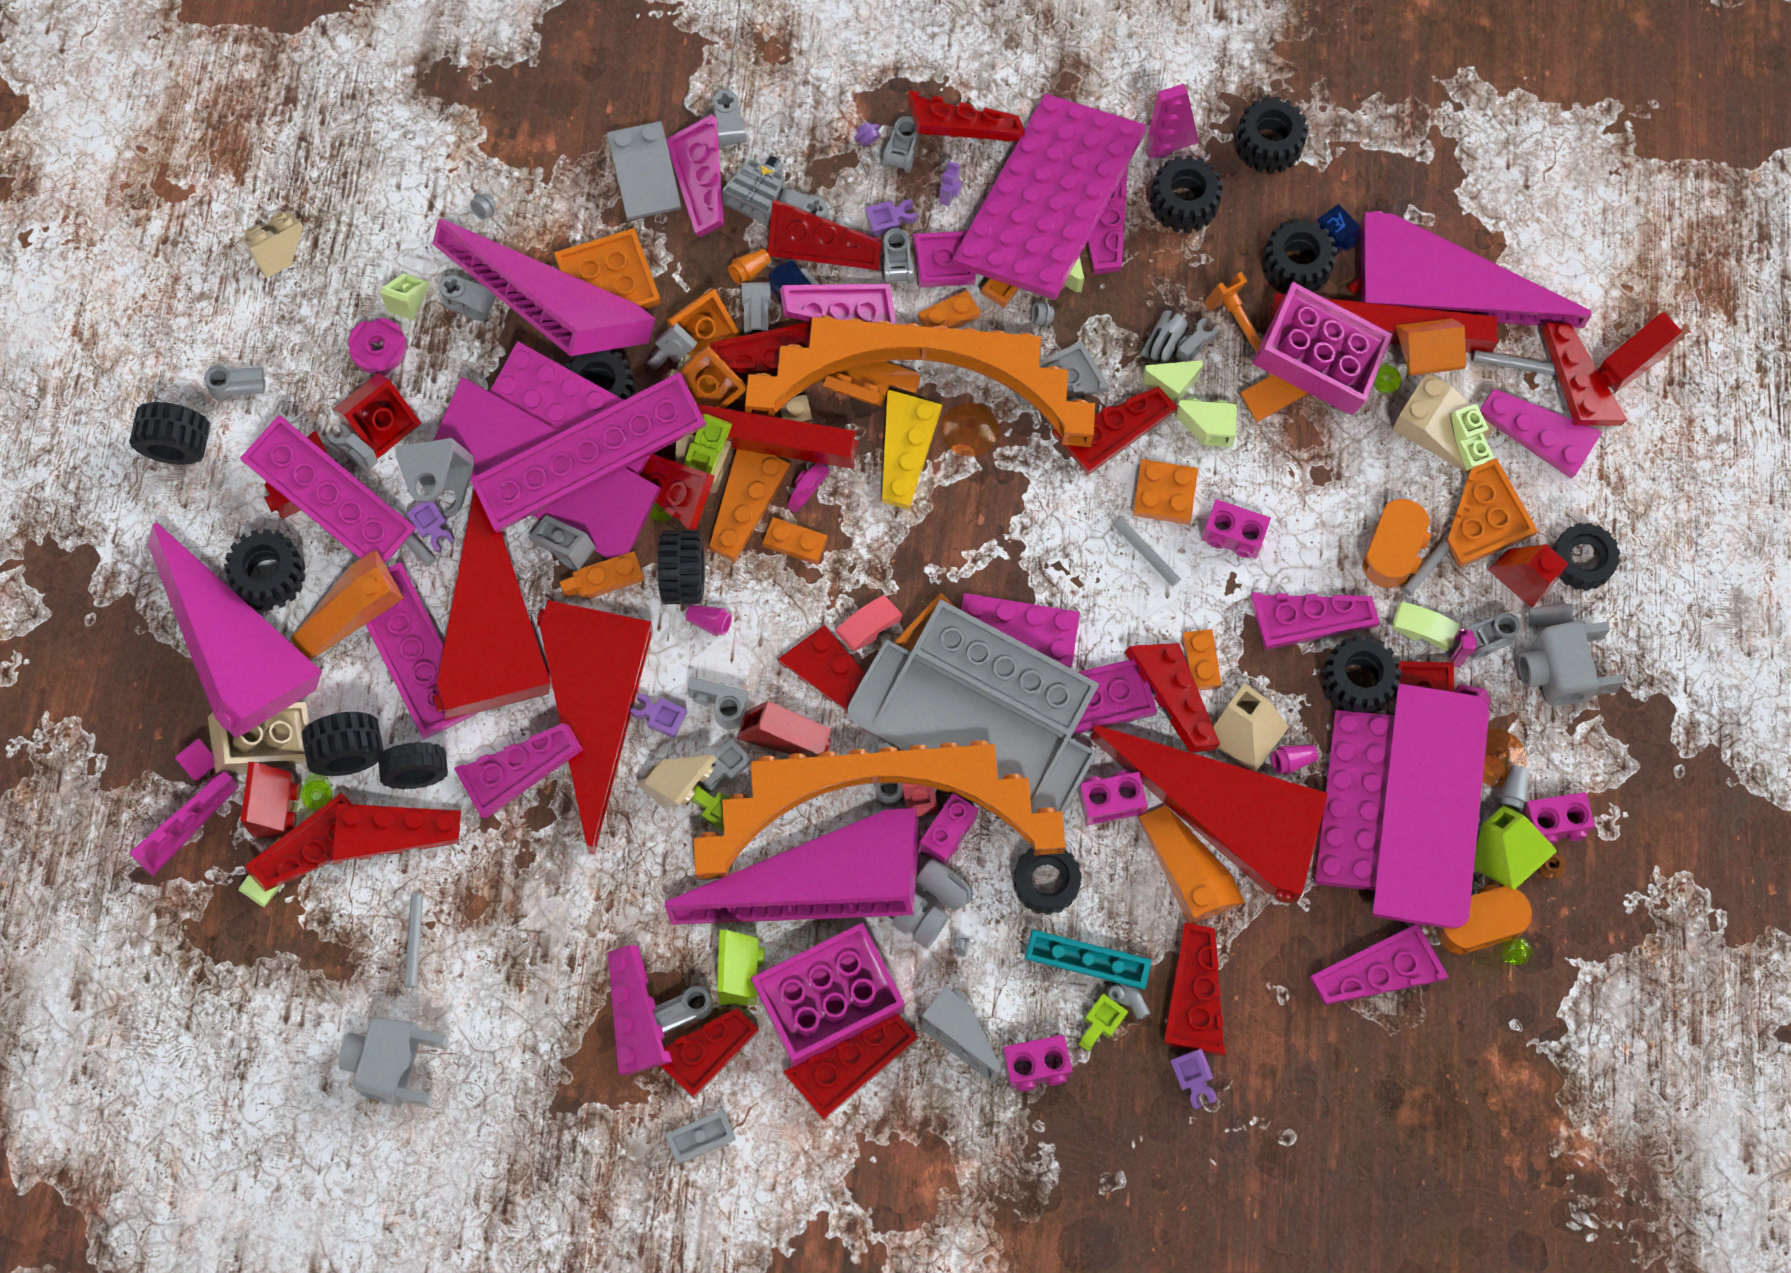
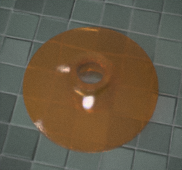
(966, 440)
(1497, 769)

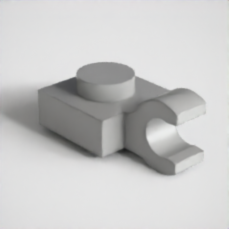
(673, 344)
(1191, 346)
(358, 450)
(729, 763)

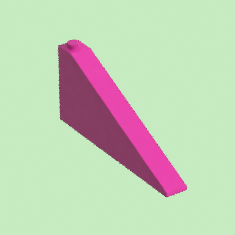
(1423, 271)
(557, 304)
(238, 655)
(844, 874)

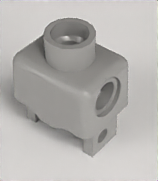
(1565, 665)
(386, 1059)

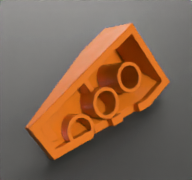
(351, 603)
(1193, 872)

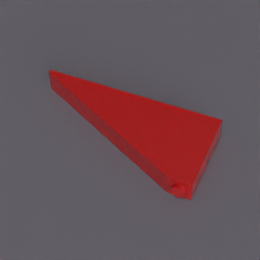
(489, 638)
(595, 680)
(1247, 816)

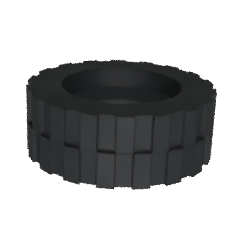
(1601, 541)
(412, 765)
(1040, 901)

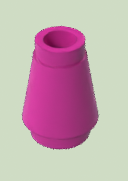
(711, 619)
(1292, 758)

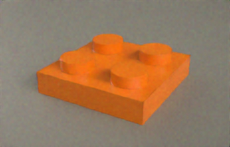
(1165, 491)

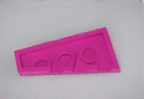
(1171, 123)
(698, 172)
(1106, 240)
(839, 301)
(1541, 431)
(1300, 619)
(508, 773)
(179, 828)
(1388, 966)
(635, 1026)

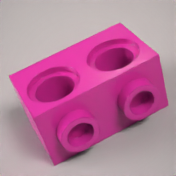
(1238, 522)
(1115, 805)
(1555, 812)
(948, 829)
(1034, 1054)

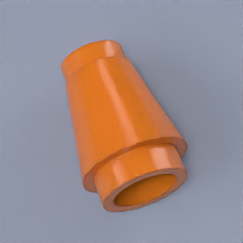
(748, 266)

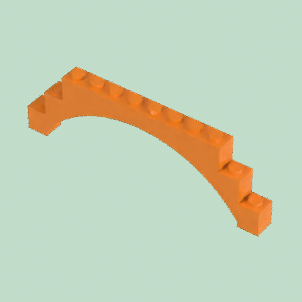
(995, 354)
(953, 769)

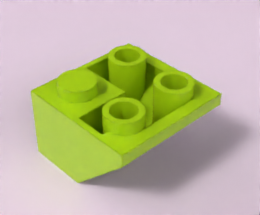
(1510, 848)

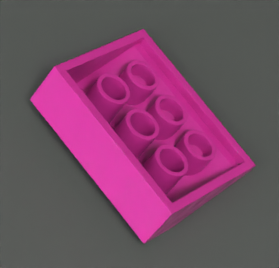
(1323, 349)
(828, 994)

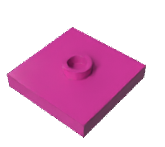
(934, 260)

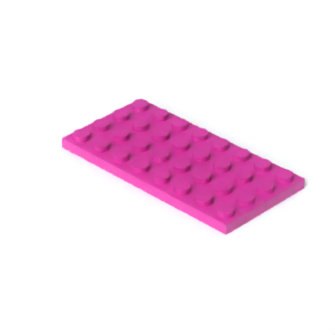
(1049, 196)

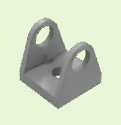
(440, 467)

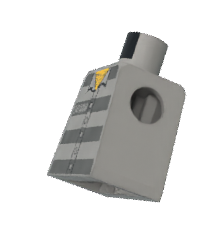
(755, 188)

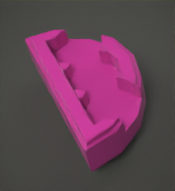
(806, 485)
(1465, 647)

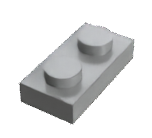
(700, 1137)

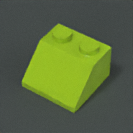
(737, 963)

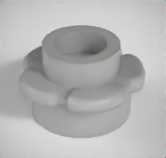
(483, 206)
(1042, 313)

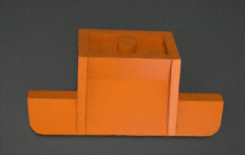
(872, 381)

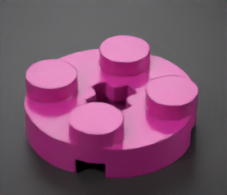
(373, 332)

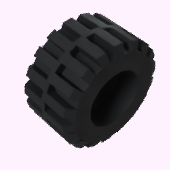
(1273, 116)
(1190, 175)
(1303, 238)
(605, 366)
(169, 433)
(255, 550)
(681, 567)
(1373, 657)
(342, 743)

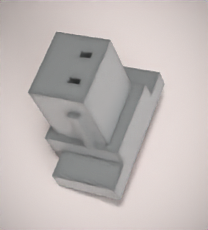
(961, 946)

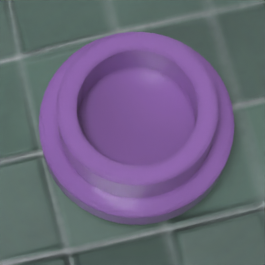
(867, 134)

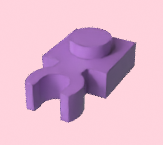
(951, 185)
(886, 216)
(428, 522)
(662, 717)
(1193, 1072)

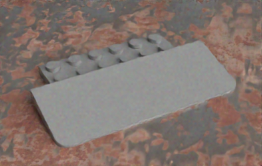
(981, 685)

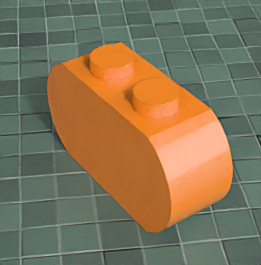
(1397, 543)
(1493, 919)

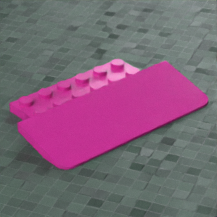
(531, 404)
(1407, 805)

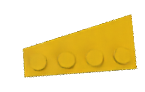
(907, 442)

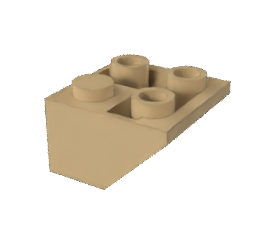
(274, 243)
(1249, 728)
(673, 779)

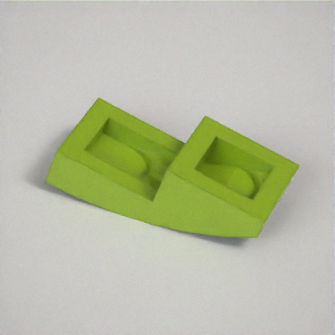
(708, 444)

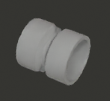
(924, 924)

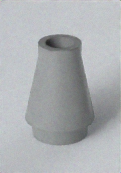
(1551, 614)
(1514, 790)

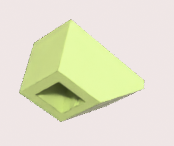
(1209, 421)

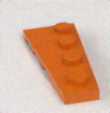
(747, 495)

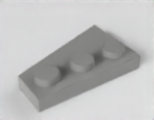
(1083, 373)

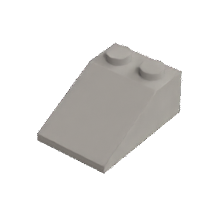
(643, 170)
(956, 1028)

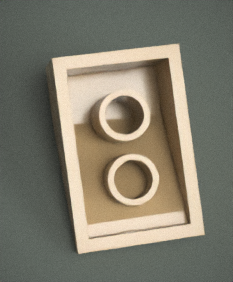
(1429, 419)
(271, 743)

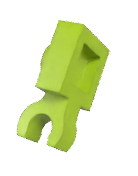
(713, 806)
(1104, 1020)

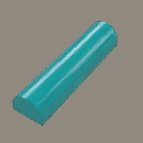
(1088, 959)

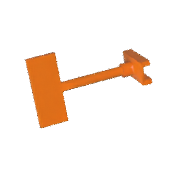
(1272, 392)

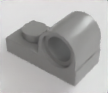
(567, 543)
(722, 696)

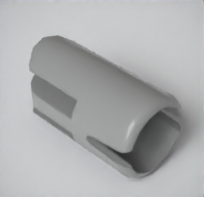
(1164, 337)
(944, 884)

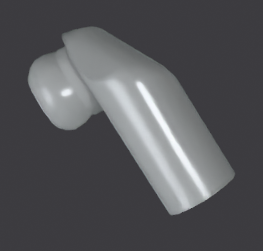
(1129, 997)

